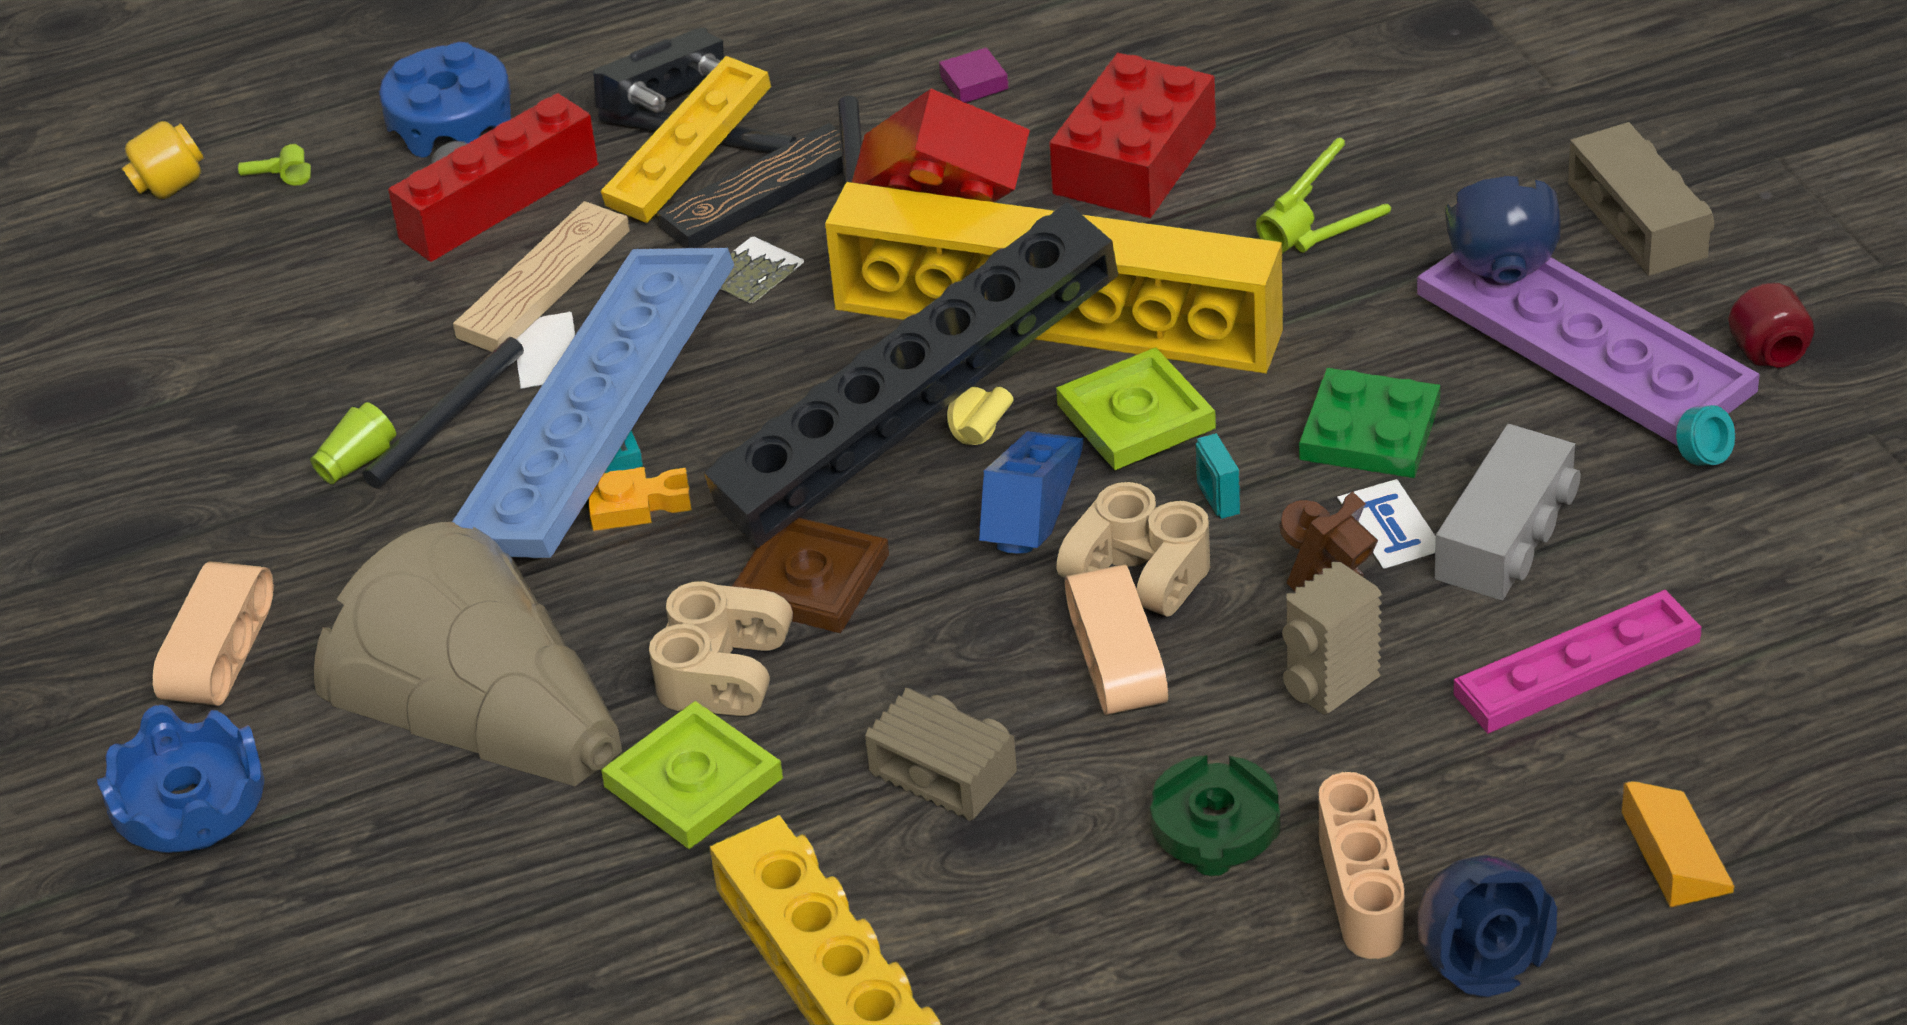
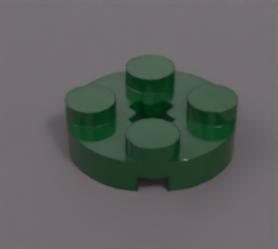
(1220, 840)

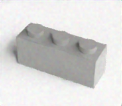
(1506, 512)

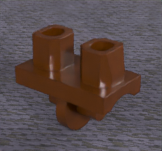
(1325, 537)

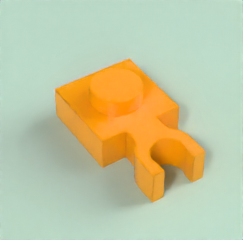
(629, 497)

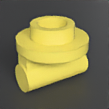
(976, 412)

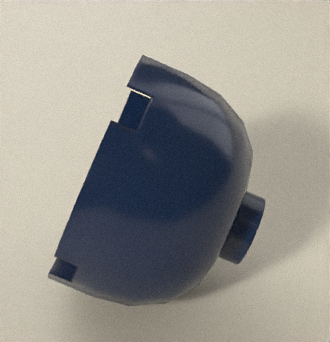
(1504, 227)
(1485, 923)

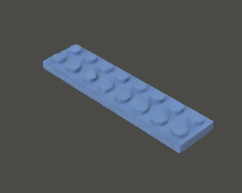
(593, 398)

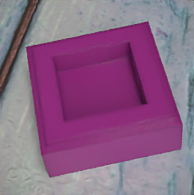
(973, 75)

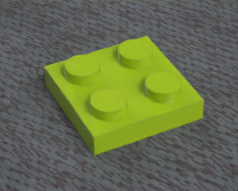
(1135, 408)
(692, 774)

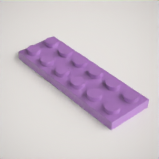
(1594, 341)

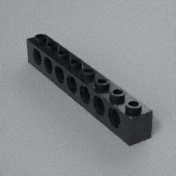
(911, 374)

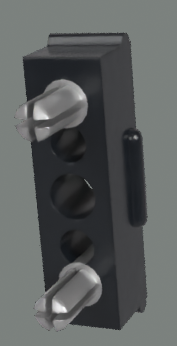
(656, 72)

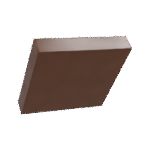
(817, 571)

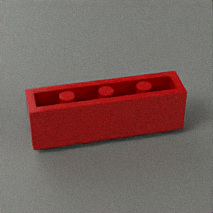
(493, 177)

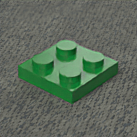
(1370, 422)

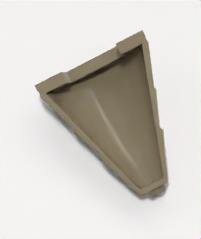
(463, 654)

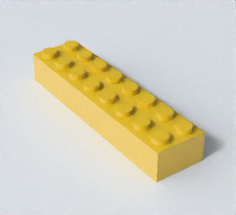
(1175, 287)

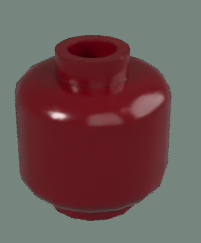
(1771, 325)

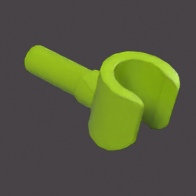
(289, 165)

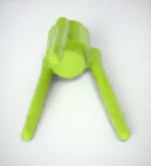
(1292, 217)

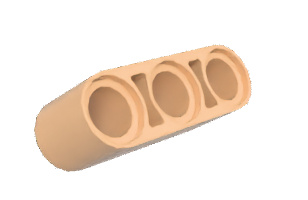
(213, 633)
(1116, 639)
(1361, 865)

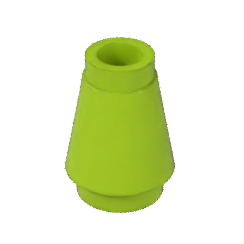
(354, 442)

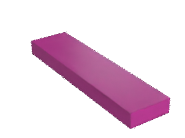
(1576, 661)

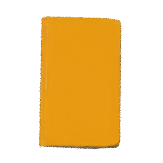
(1674, 844)

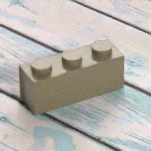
(1640, 198)

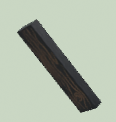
(754, 188)

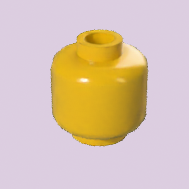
(162, 160)

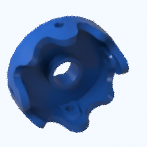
(422, 112)
(169, 758)

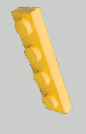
(686, 139)

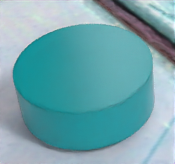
(1705, 435)

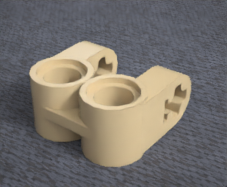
(1131, 530)
(694, 654)

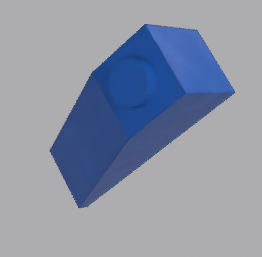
(1027, 490)

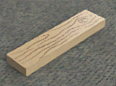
(541, 276)

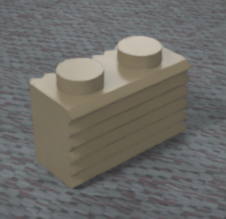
(1332, 638)
(941, 752)

